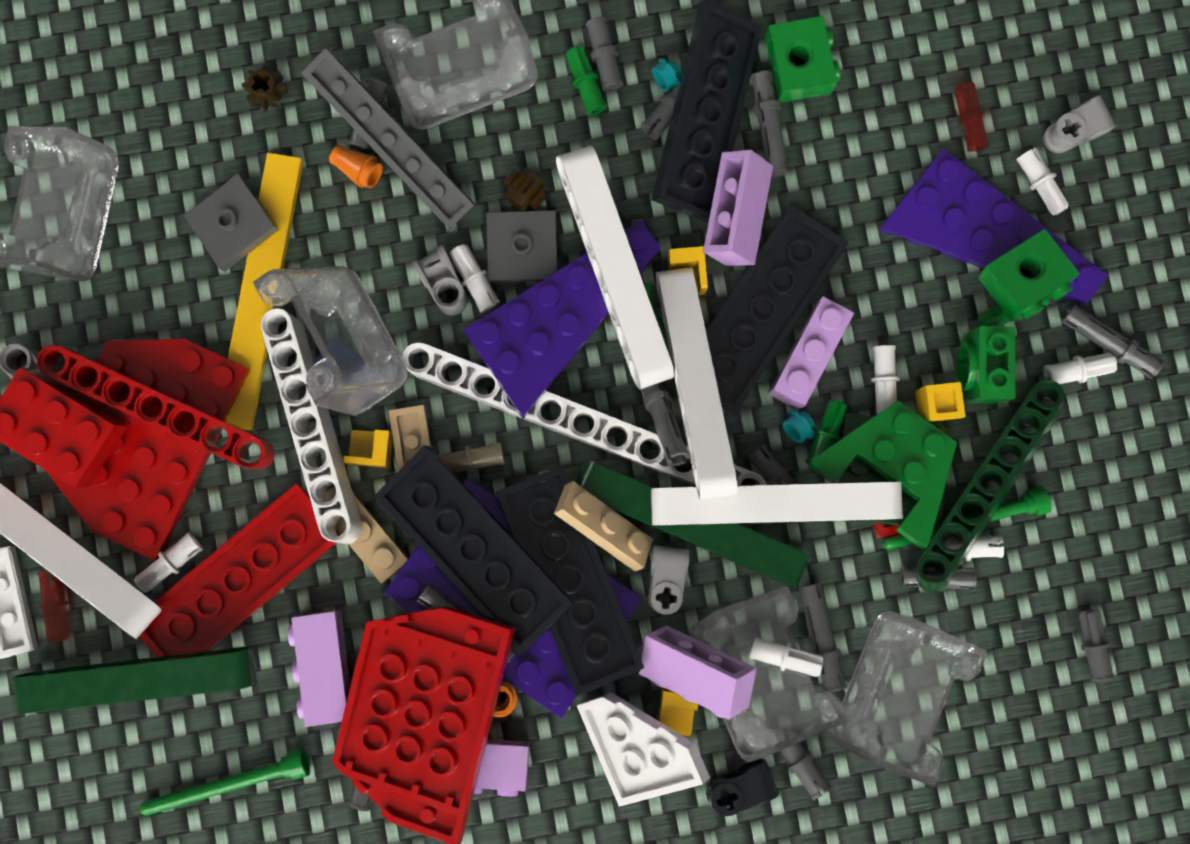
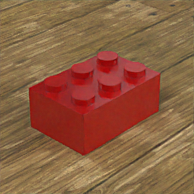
(56, 428)

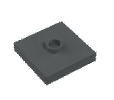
(231, 222)
(521, 246)

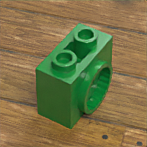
(811, 43)
(1023, 295)
(987, 365)

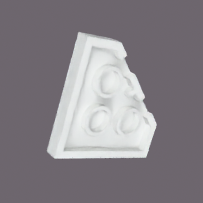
(640, 752)

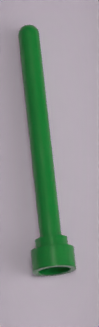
(1034, 502)
(293, 765)

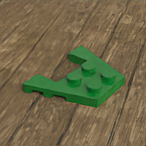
(902, 450)

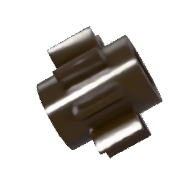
(259, 79)
(524, 189)

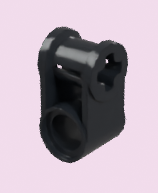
(748, 787)

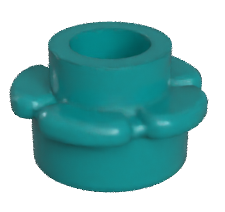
(666, 74)
(799, 426)

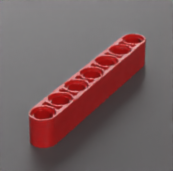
(139, 404)

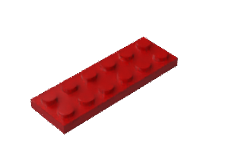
(238, 577)

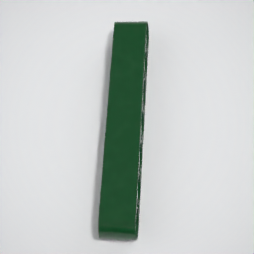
(995, 469)
(725, 540)
(135, 680)

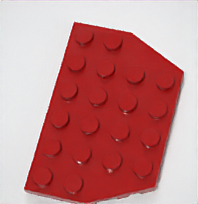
(151, 471)
(423, 715)

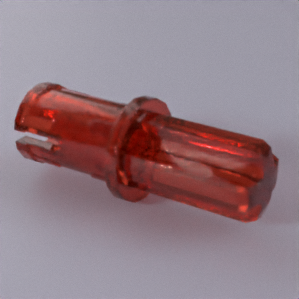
(971, 117)
(53, 608)

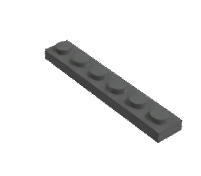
(388, 138)

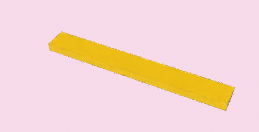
(247, 344)

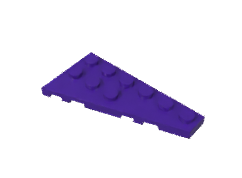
(975, 222)
(548, 324)

